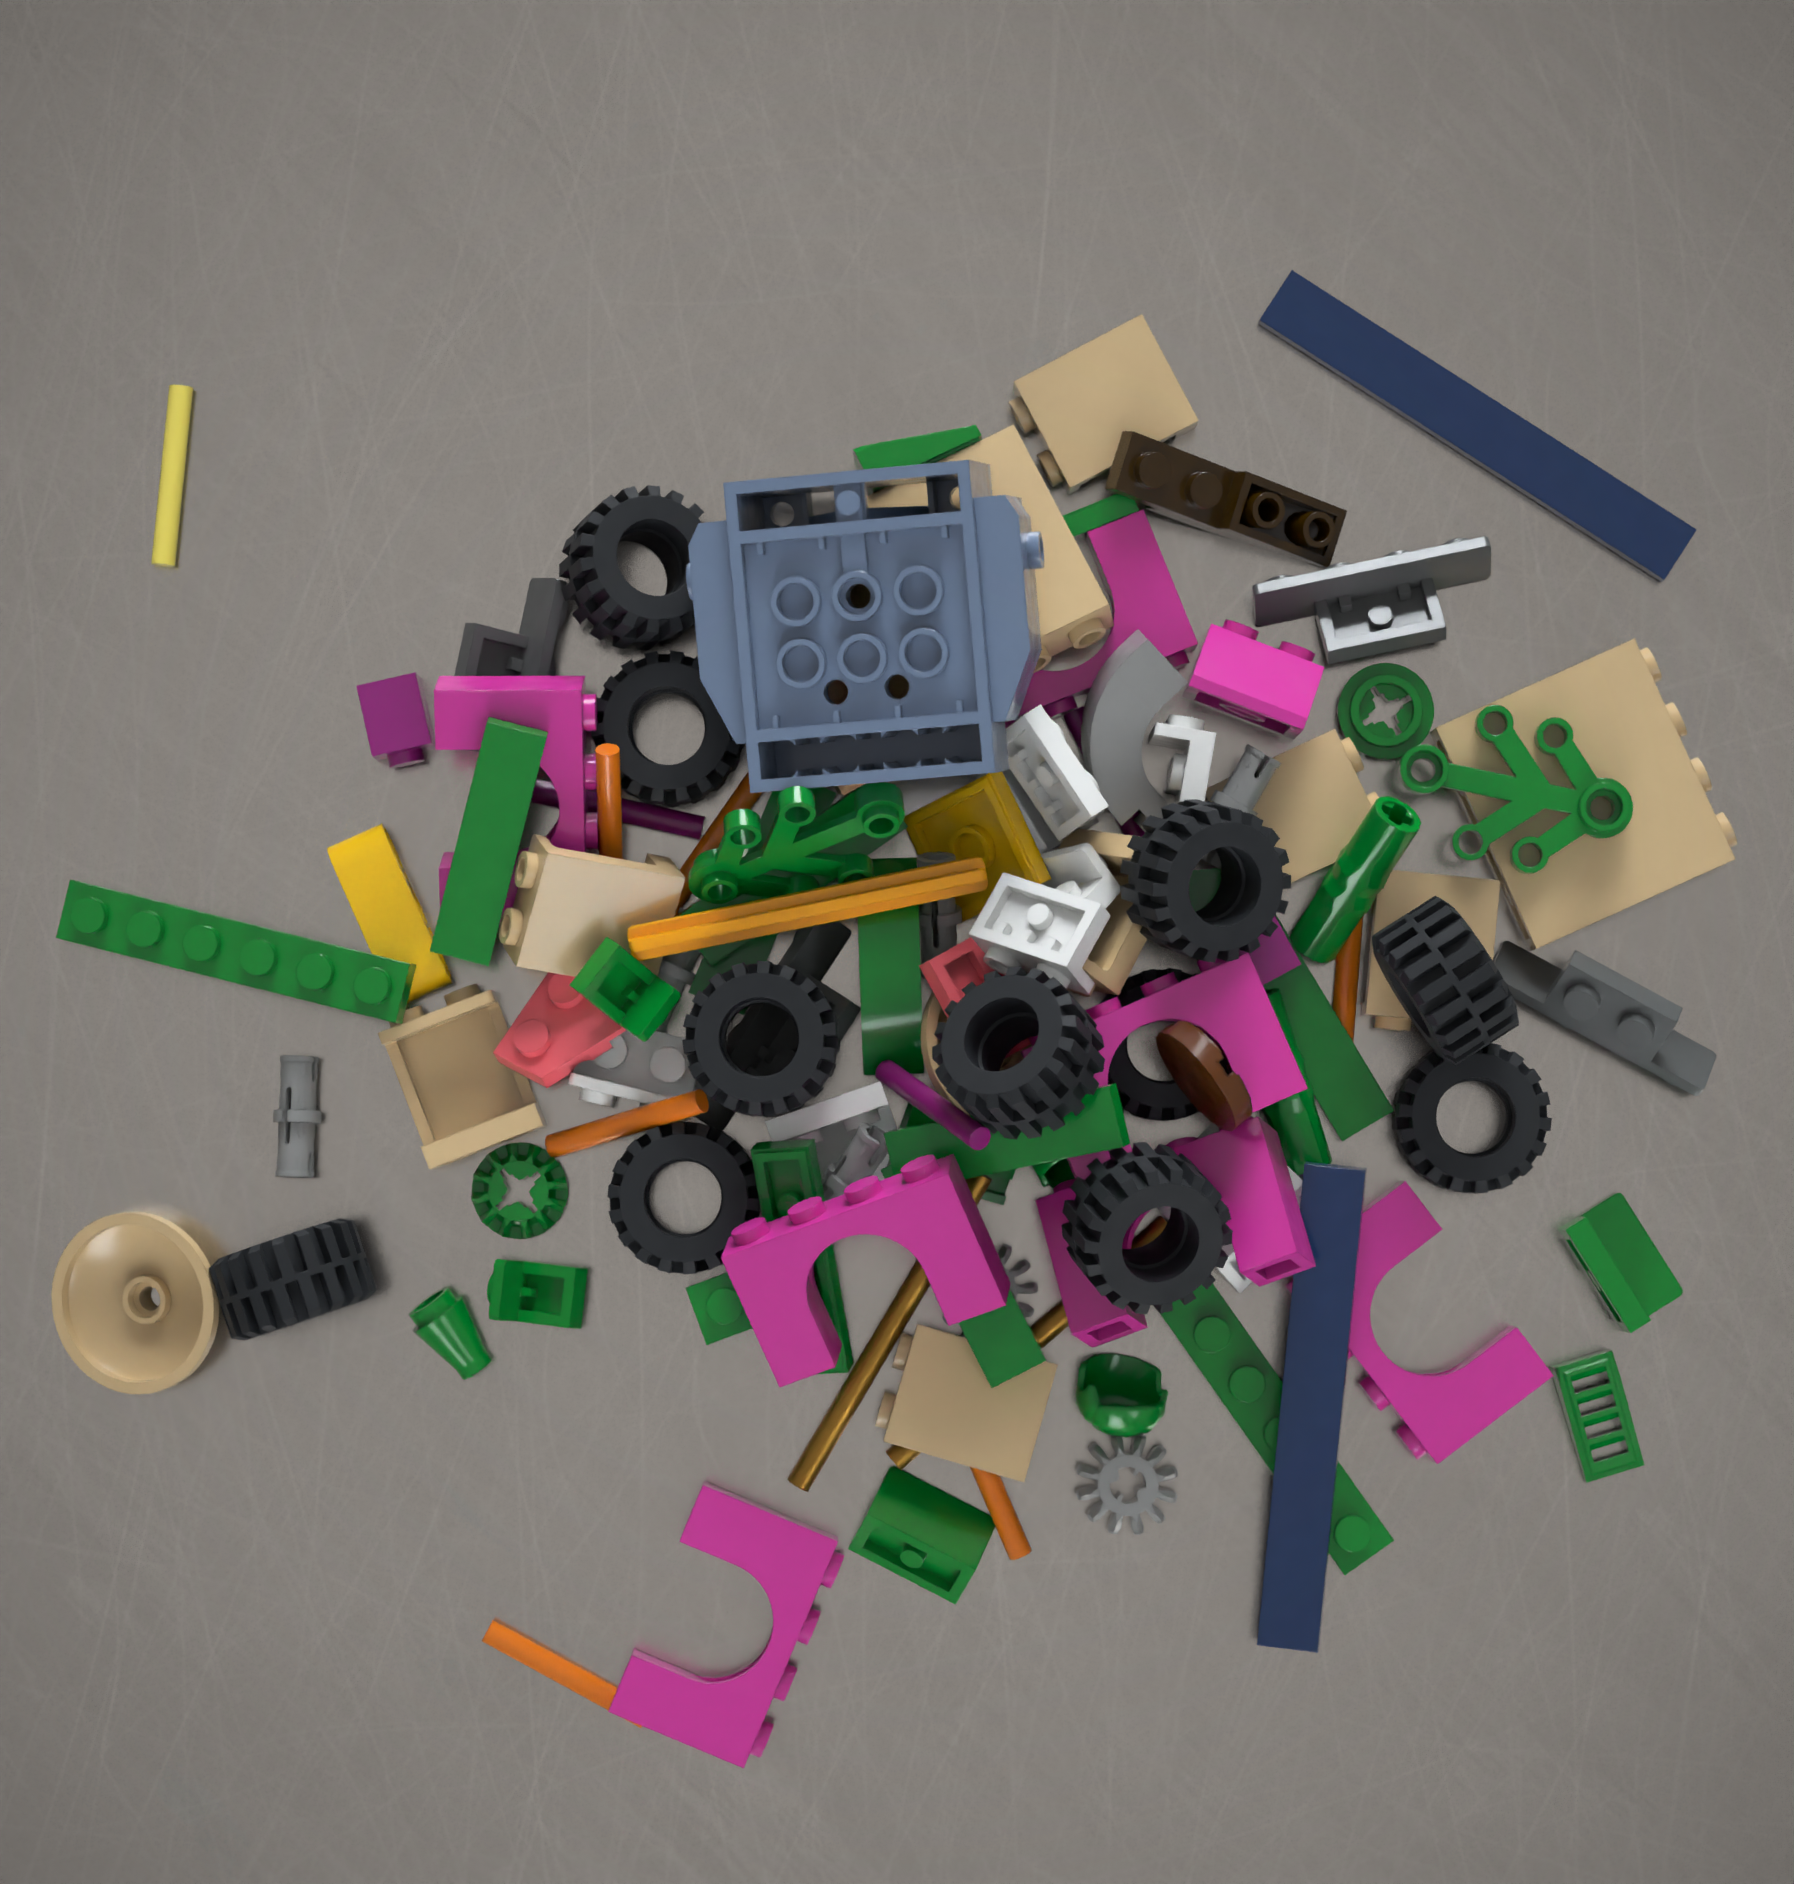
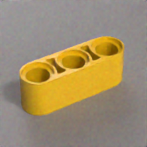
(388, 906)

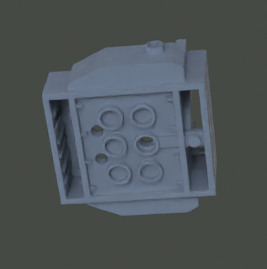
(944, 611)

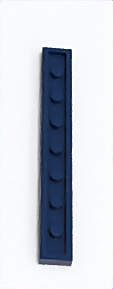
(1477, 426)
(1312, 1410)

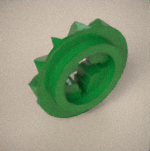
(1392, 683)
(548, 1193)

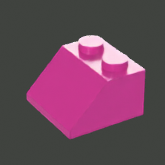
(1254, 679)

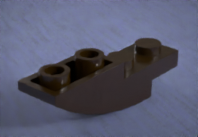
(1225, 500)

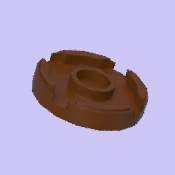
(1196, 1070)

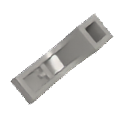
(1115, 717)

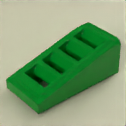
(915, 449)
(1583, 1367)

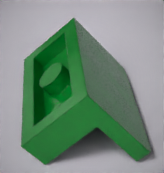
(1621, 1262)
(923, 1534)

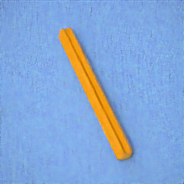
(807, 908)

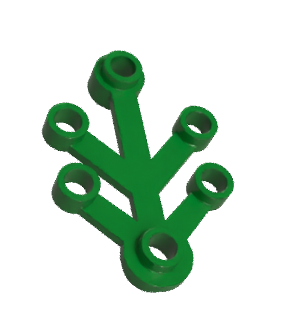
(1527, 791)
(724, 874)

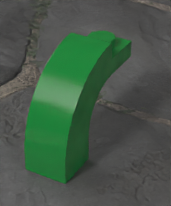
(891, 981)

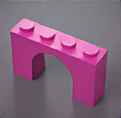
(1140, 599)
(538, 702)
(1224, 1004)
(920, 1208)
(1263, 1209)
(1439, 1407)
(729, 1710)

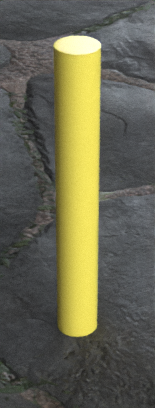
(172, 475)

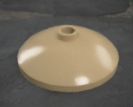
(107, 1306)

